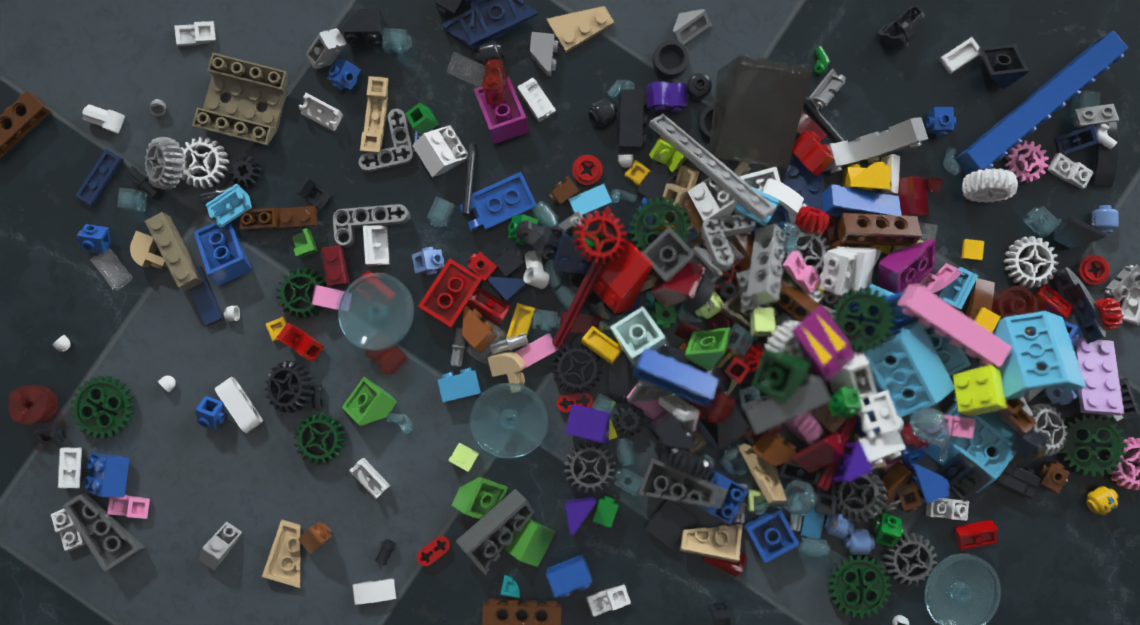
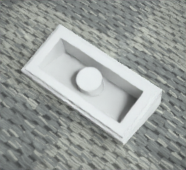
(893, 161)
(1131, 306)

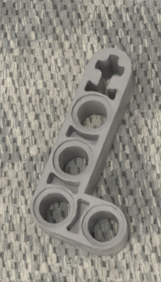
(371, 212)

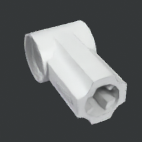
(108, 119)
(534, 274)

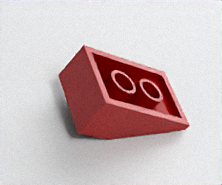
(622, 279)
(449, 294)

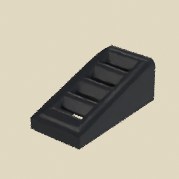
(1129, 397)

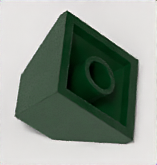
(780, 374)

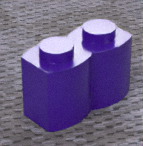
(666, 96)

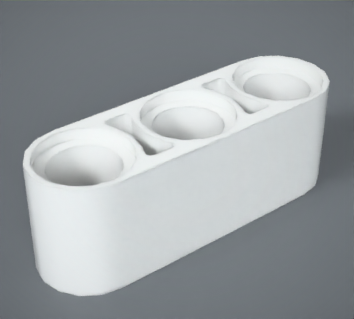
(238, 404)

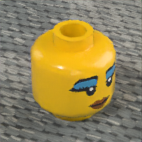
(1102, 500)

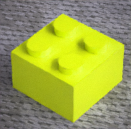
(979, 391)

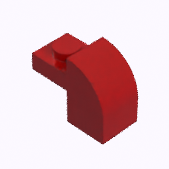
(300, 341)
(737, 366)

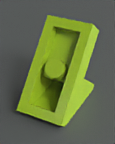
(668, 155)

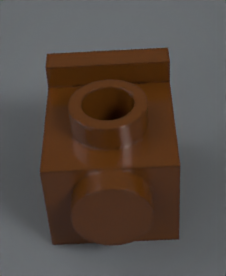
(563, 192)
(913, 498)

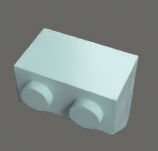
(636, 333)

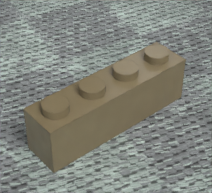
(174, 251)

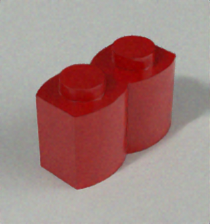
(812, 152)

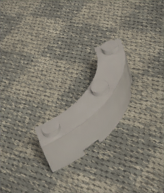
(877, 144)

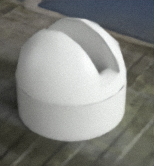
(625, 160)
(232, 313)
(62, 343)
(167, 383)
(899, 618)

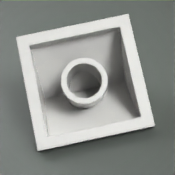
(863, 267)

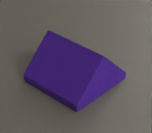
(588, 424)
(852, 464)
(577, 511)

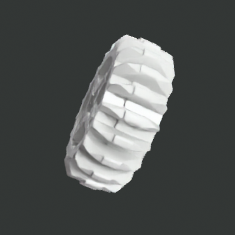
(196, 166)
(989, 185)
(1033, 247)
(784, 340)

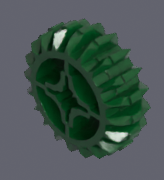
(295, 299)
(305, 447)

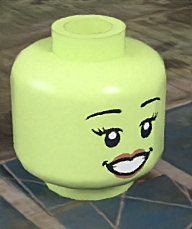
(711, 308)

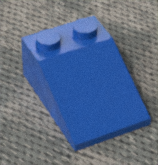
(222, 253)

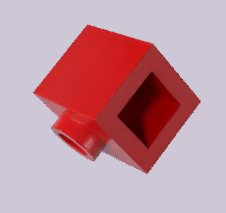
(482, 266)

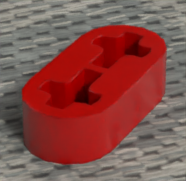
(573, 397)
(436, 554)

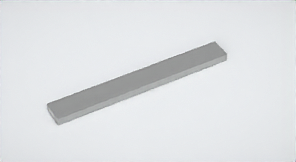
(712, 167)

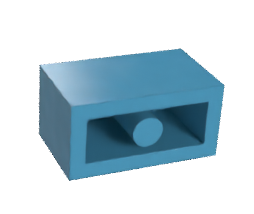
(460, 385)

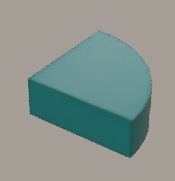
(649, 301)
(510, 587)

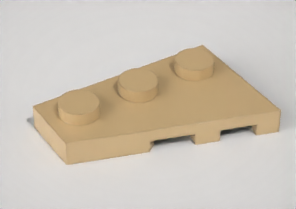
(579, 26)
(764, 474)
(716, 542)
(284, 557)

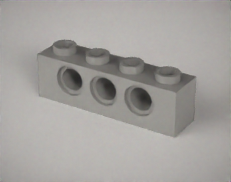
(766, 264)

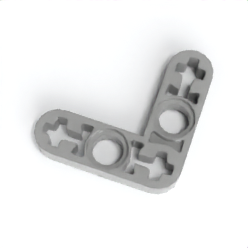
(398, 147)
(719, 234)

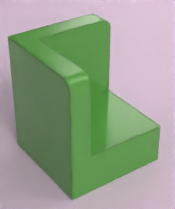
(304, 244)

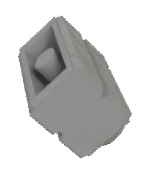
(325, 48)

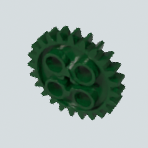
(658, 211)
(867, 302)
(109, 391)
(1092, 427)
(876, 583)

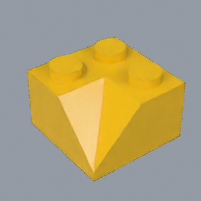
(873, 178)

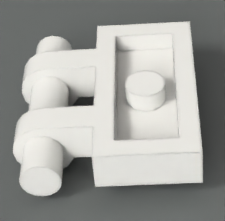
(884, 412)

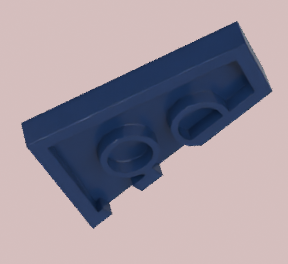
(569, 259)

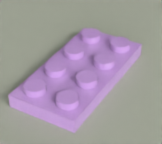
(1100, 377)

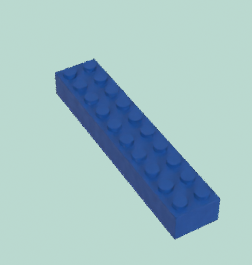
(1042, 104)

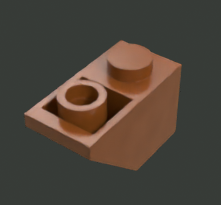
(475, 330)
(773, 449)
(315, 537)

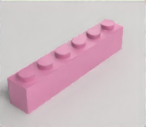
(953, 325)

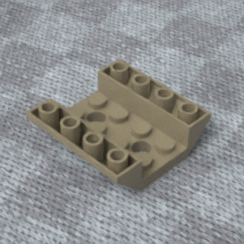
(249, 87)

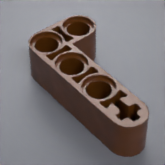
(797, 302)

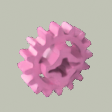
(1034, 159)

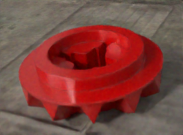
(588, 161)
(1097, 262)

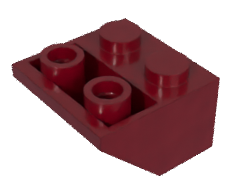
(680, 286)

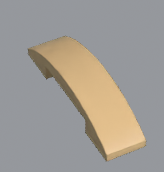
(375, 114)

